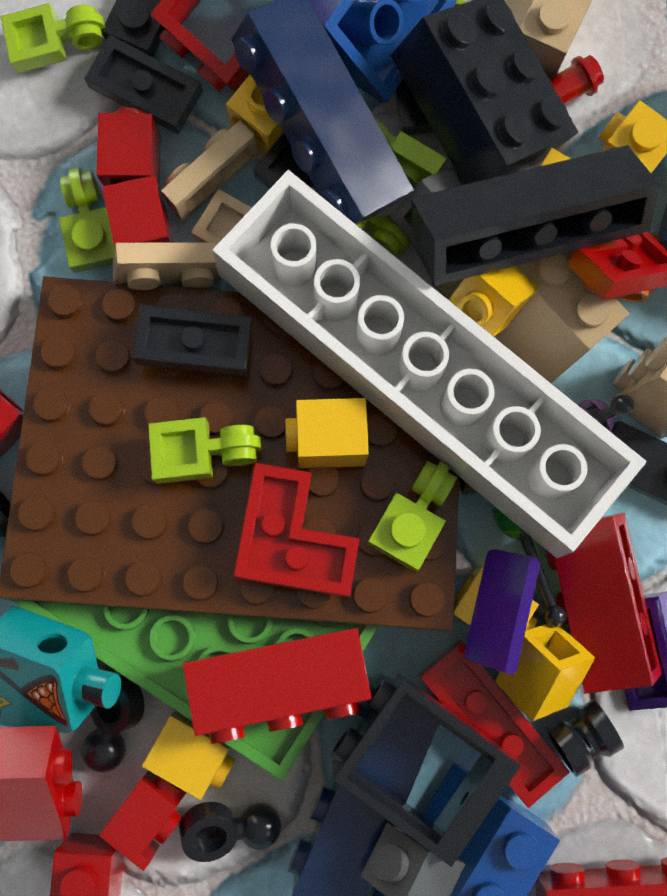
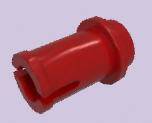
(578, 79)

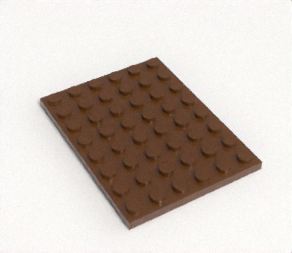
(104, 534)

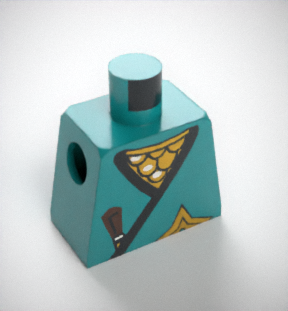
(49, 673)

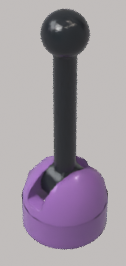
(620, 406)

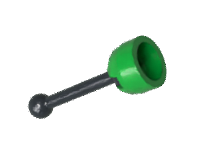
(553, 614)

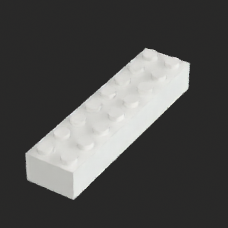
(427, 365)

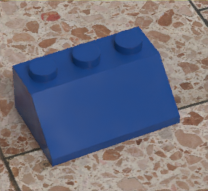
(369, 33)
(504, 851)

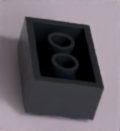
(483, 90)

